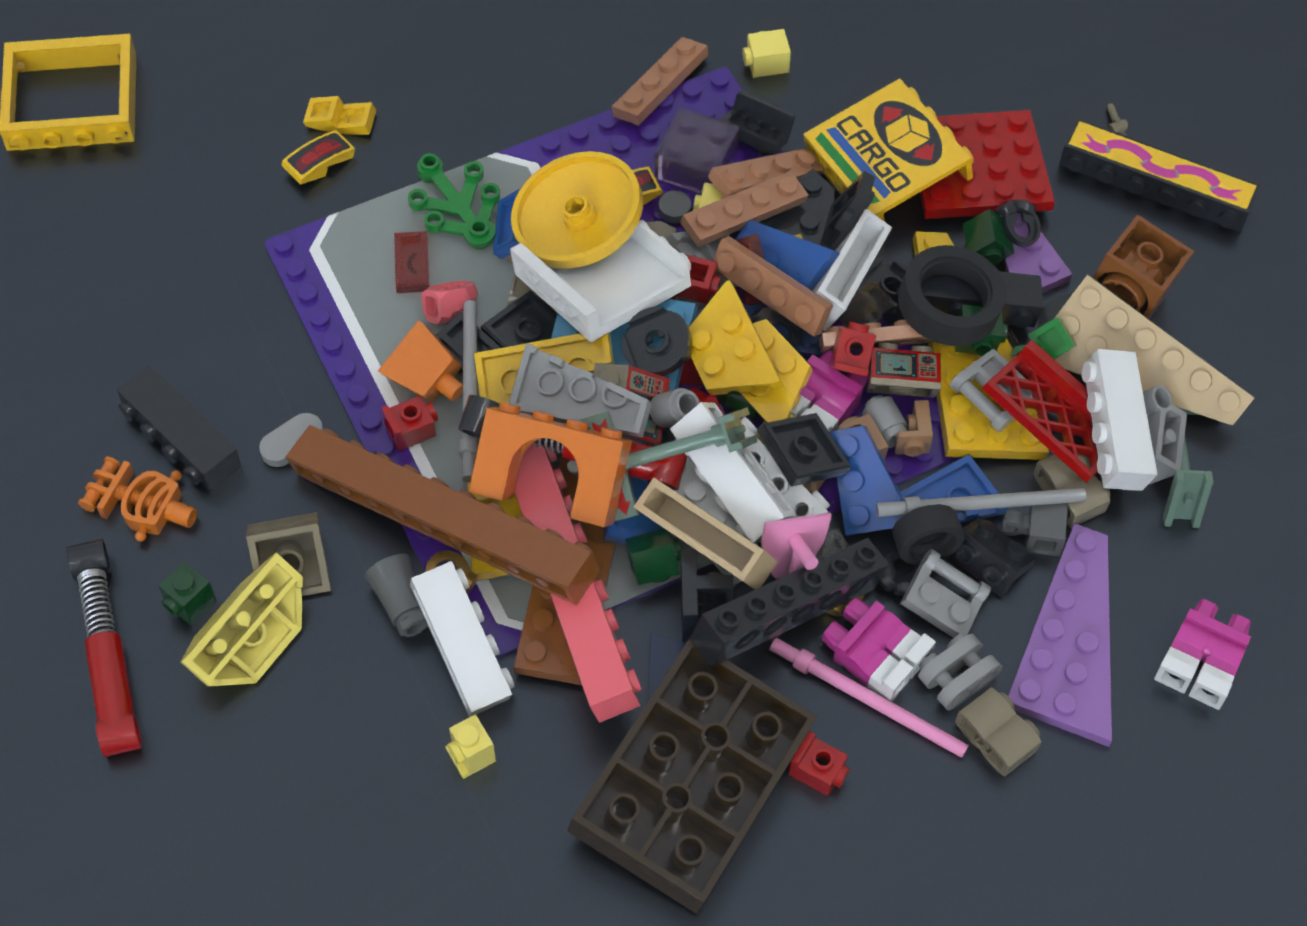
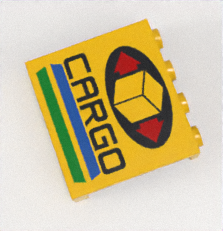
(892, 140)

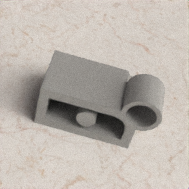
(1166, 430)

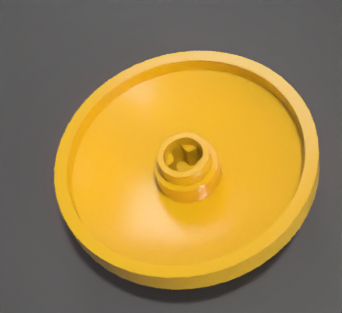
(577, 209)

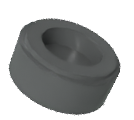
(673, 206)

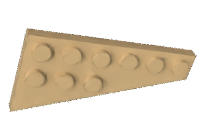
(1105, 321)

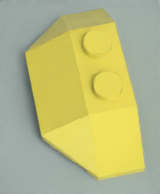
(249, 627)

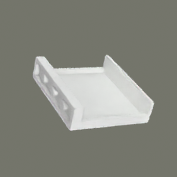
(610, 290)

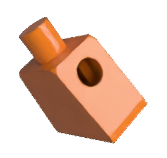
(424, 366)

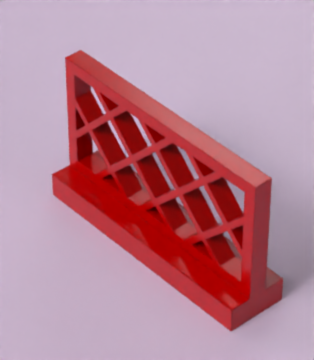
(1064, 397)

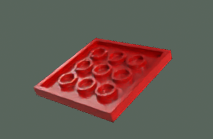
(1004, 167)

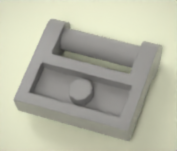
(982, 372)
(938, 603)

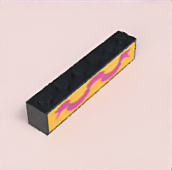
(1159, 175)

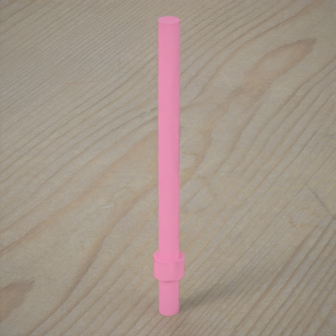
(805, 662)

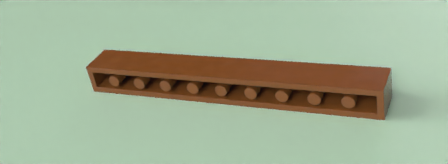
(445, 514)

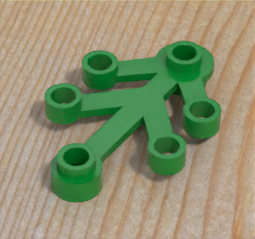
(456, 203)

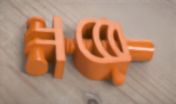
(149, 493)

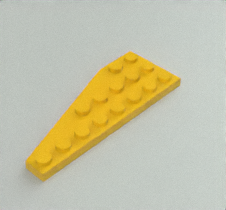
(962, 423)

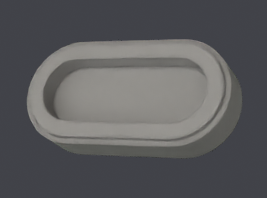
(282, 439)

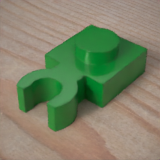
(1052, 338)

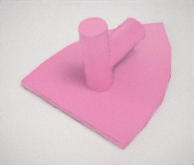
(795, 542)

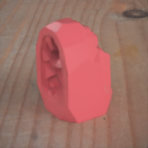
(446, 300)

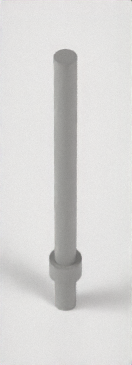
(469, 445)
(984, 501)

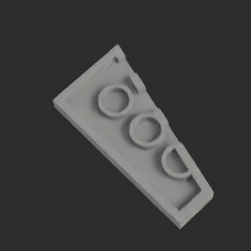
(573, 393)

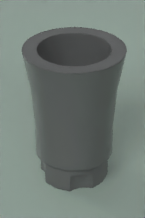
(391, 583)

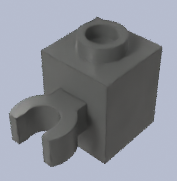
(1042, 526)

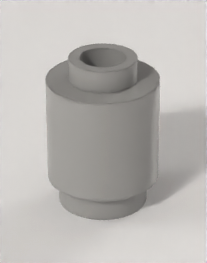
(672, 406)
(886, 417)

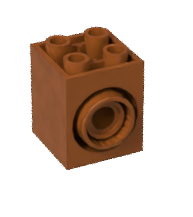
(1143, 266)

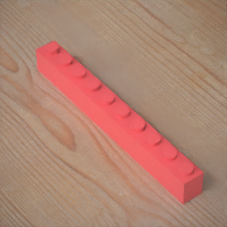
(588, 624)

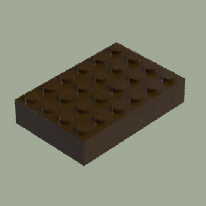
(691, 776)

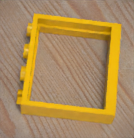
(68, 54)

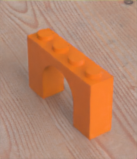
(598, 455)

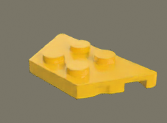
(729, 348)
(792, 370)

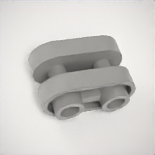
(960, 652)

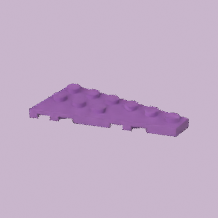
(1067, 659)

